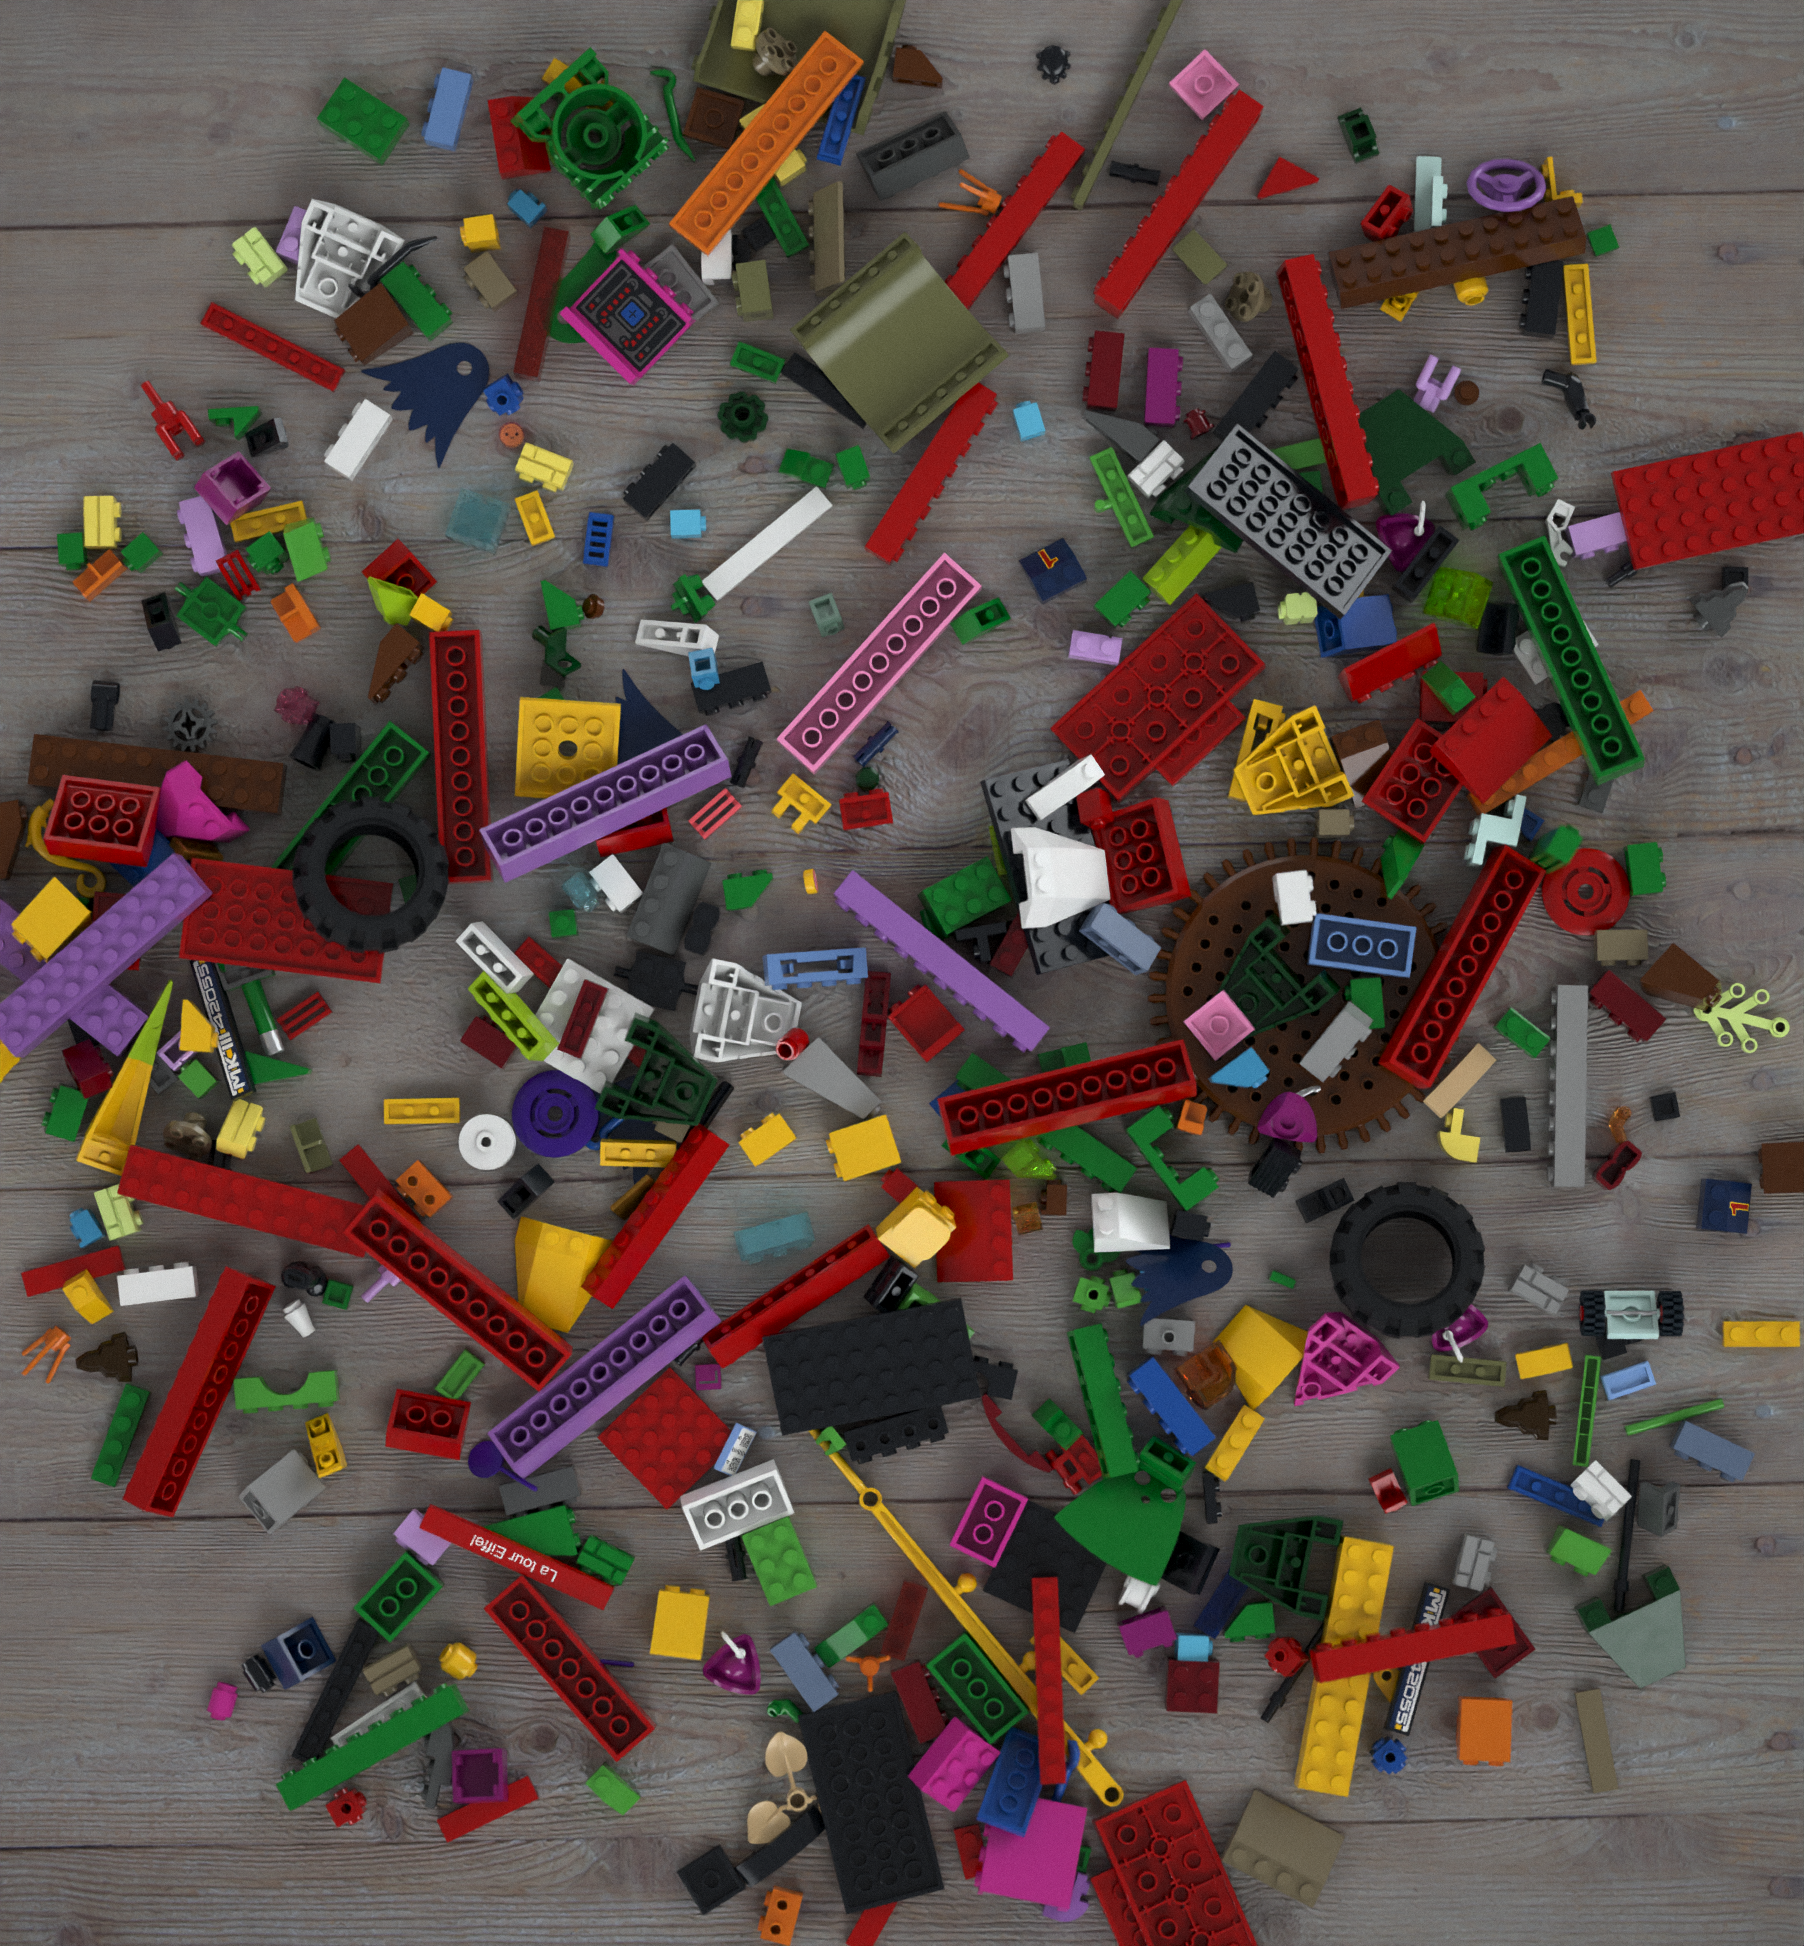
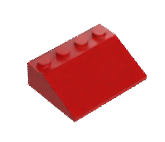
(1390, 664)
(1491, 740)
(1413, 785)
(103, 821)
(1143, 857)
(983, 1233)

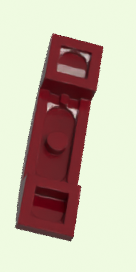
(1033, 1459)

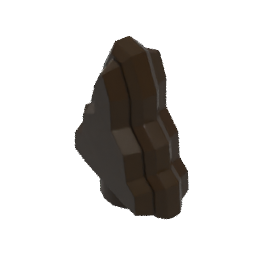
(111, 1359)
(1530, 1415)

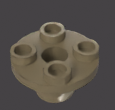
(774, 54)
(1248, 297)
(188, 1136)

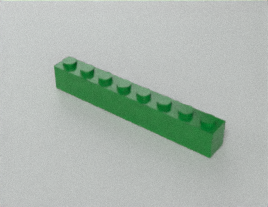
(1072, 1141)
(371, 1747)

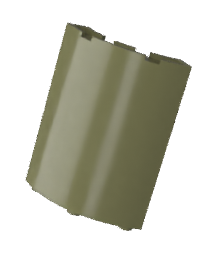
(860, 25)

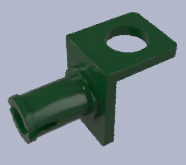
(555, 649)

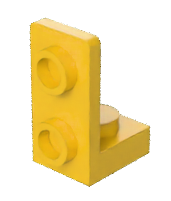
(1550, 194)

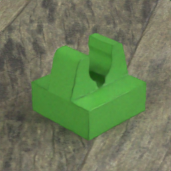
(836, 1441)

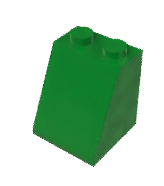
(1425, 1462)

